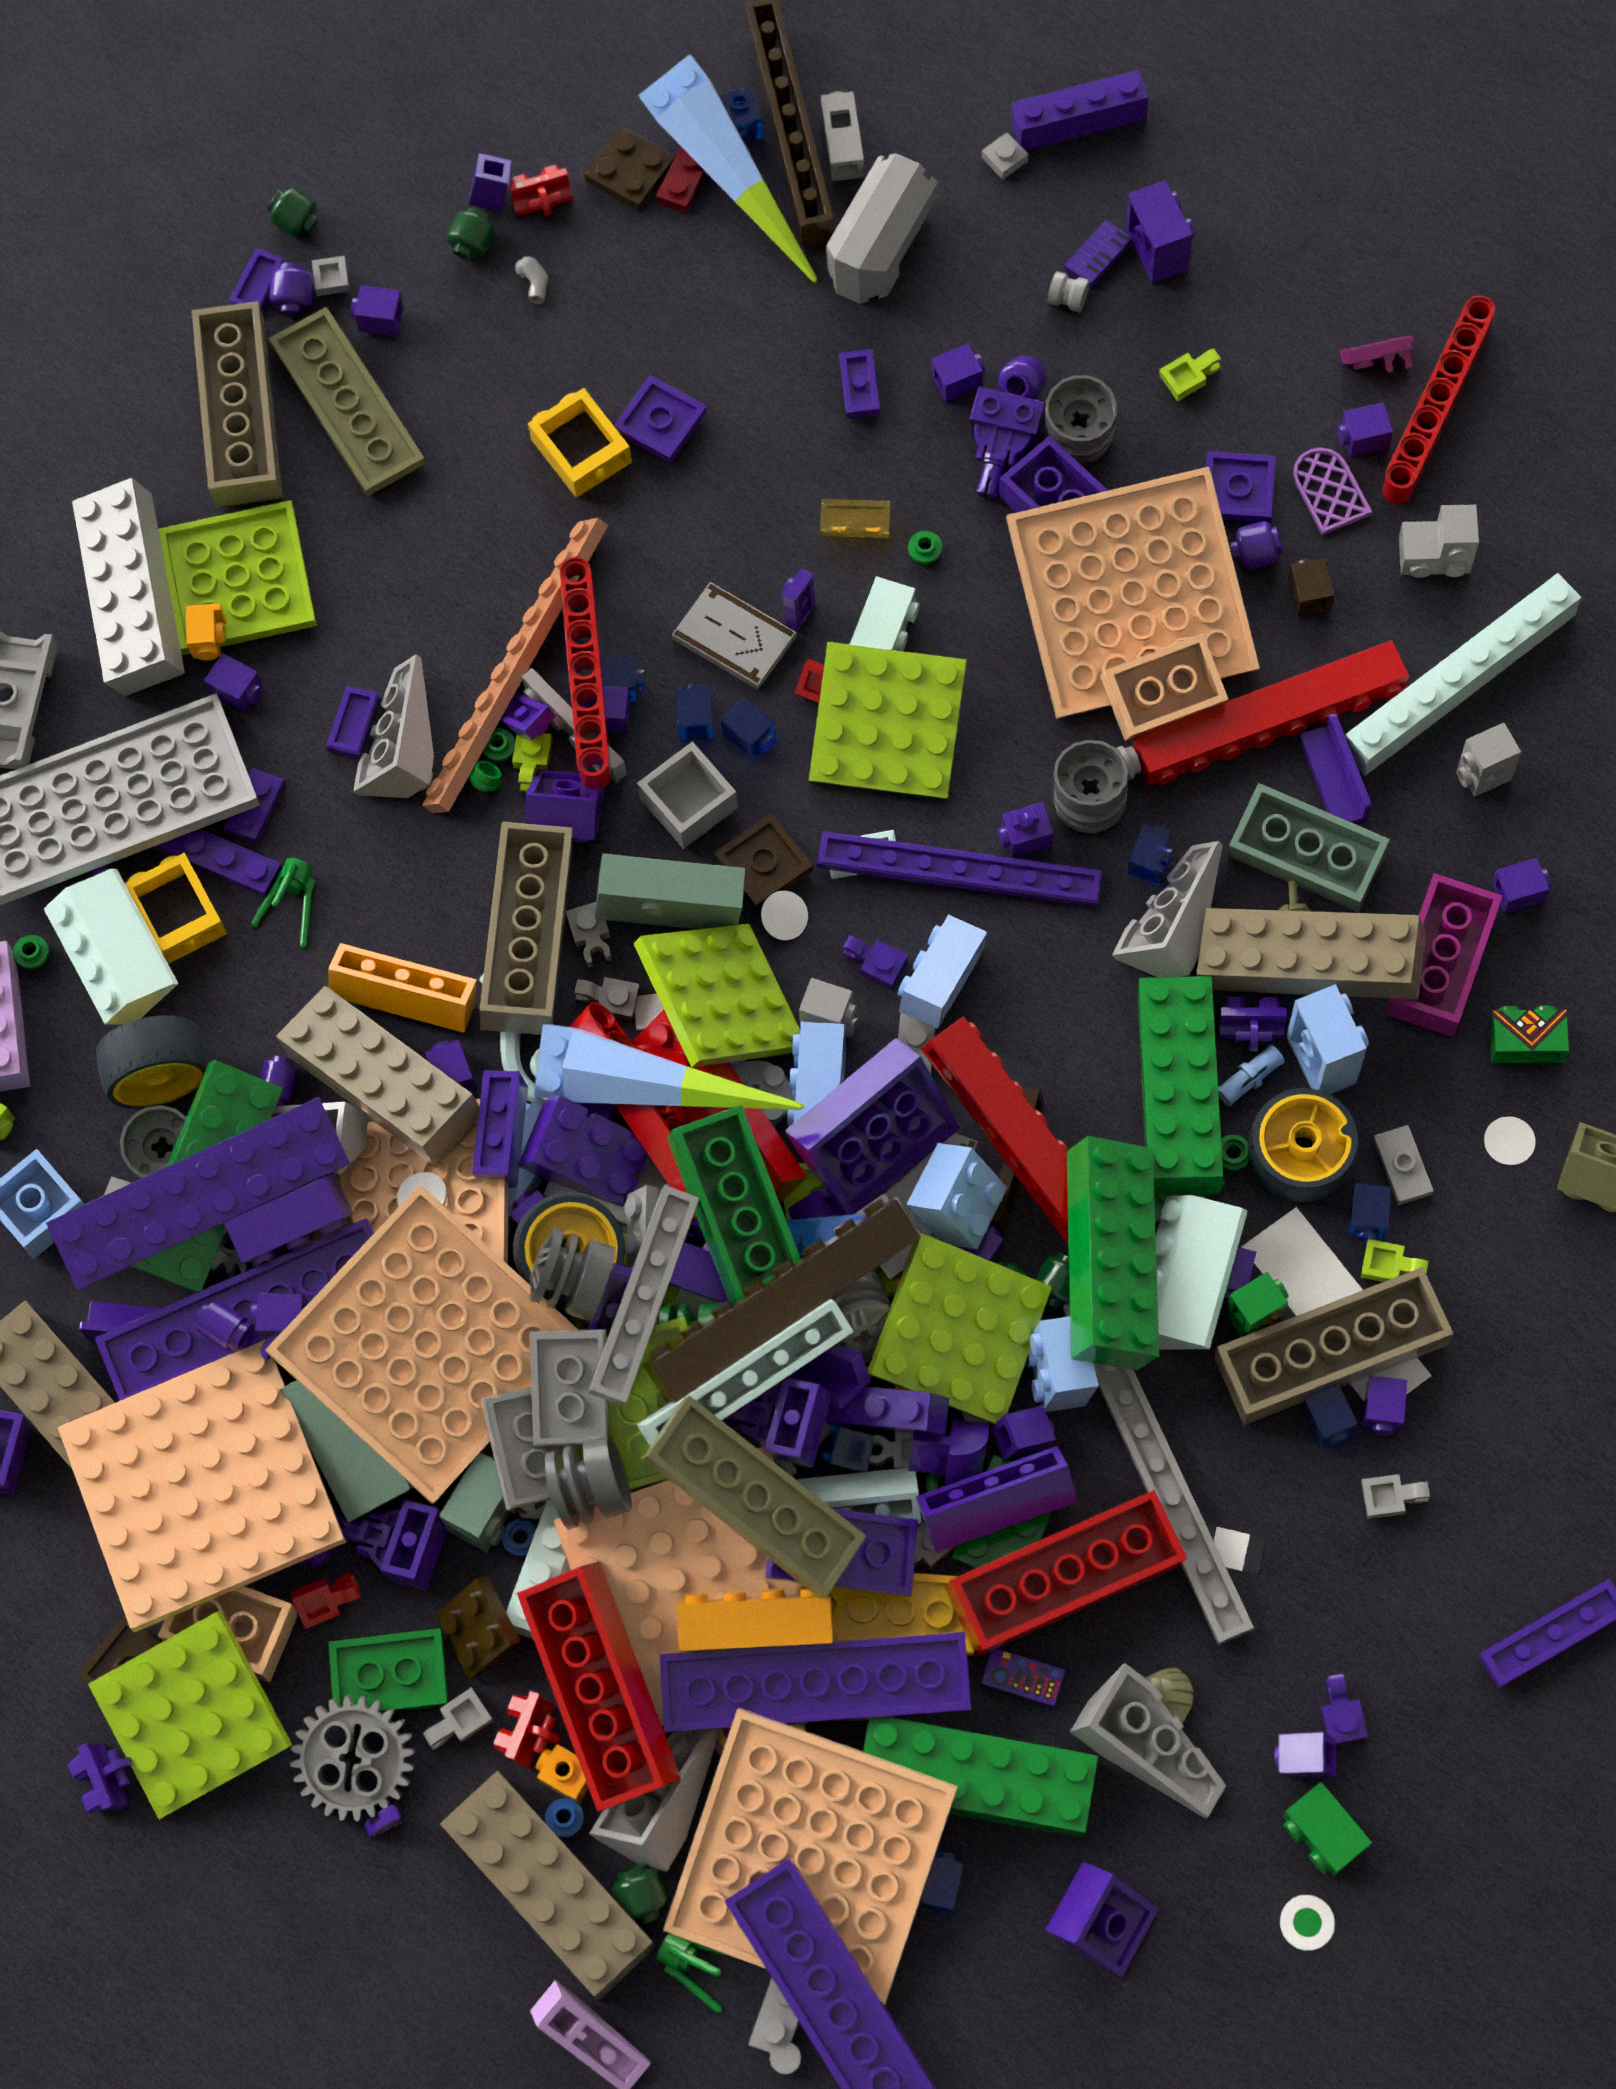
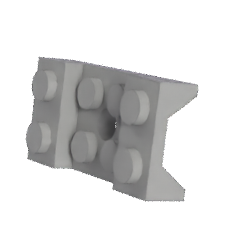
(23, 670)

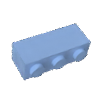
(941, 971)

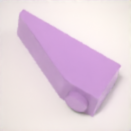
(588, 2036)

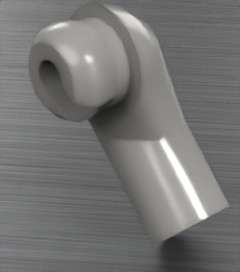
(530, 268)

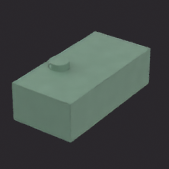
(1308, 847)
(668, 892)
(351, 1467)

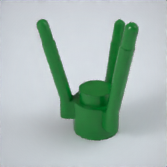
(292, 879)
(678, 1955)

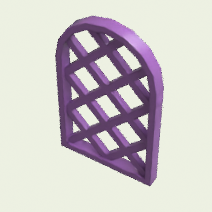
(1365, 512)

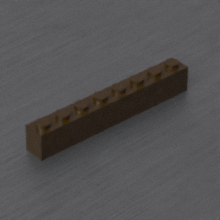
(790, 122)
(781, 1300)

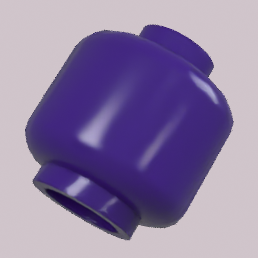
(291, 288)
(1023, 377)
(1257, 545)

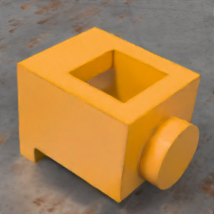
(205, 630)
(572, 1785)

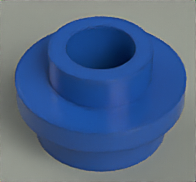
(514, 1527)
(567, 1829)

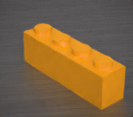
(402, 987)
(753, 1621)

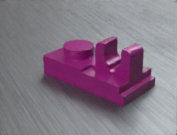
(1363, 355)

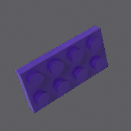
(881, 1562)

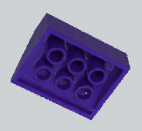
(873, 1127)

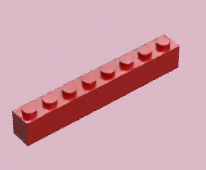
(1270, 713)
(1004, 1116)

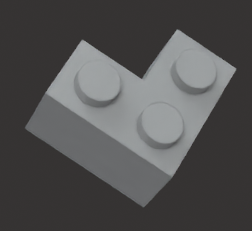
(1440, 545)

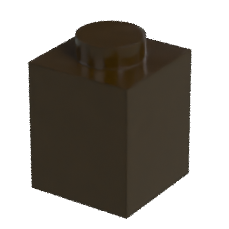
(1311, 587)

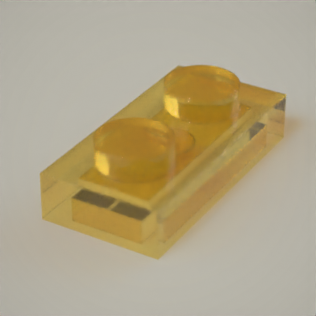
(855, 518)

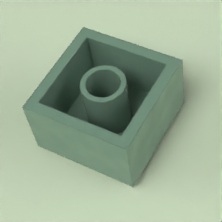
(478, 1506)

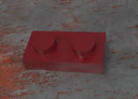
(681, 182)

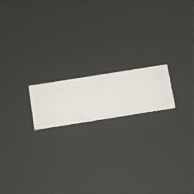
(1314, 1278)

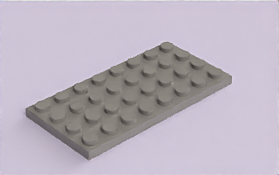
(119, 796)

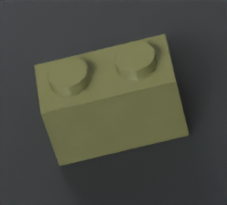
(1591, 1167)

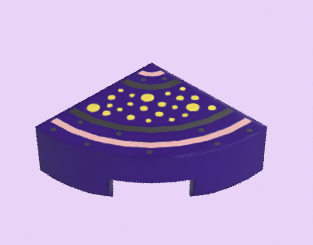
(386, 1820)

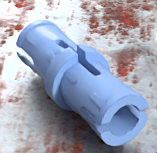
(1250, 1075)

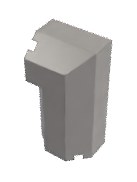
(879, 228)

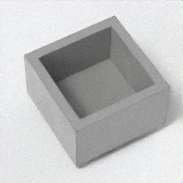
(687, 795)

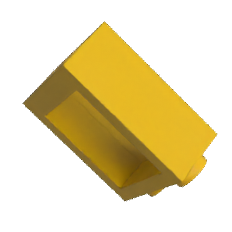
(596, 467)
(190, 936)

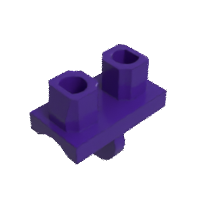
(1252, 1024)
(106, 1775)

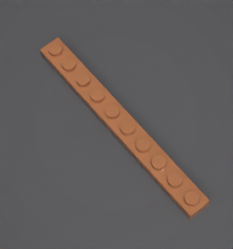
(508, 674)

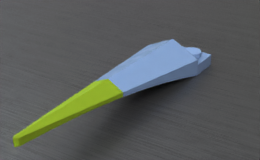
(696, 118)
(605, 1071)

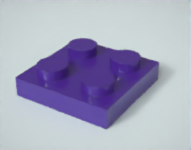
(660, 419)
(1243, 485)

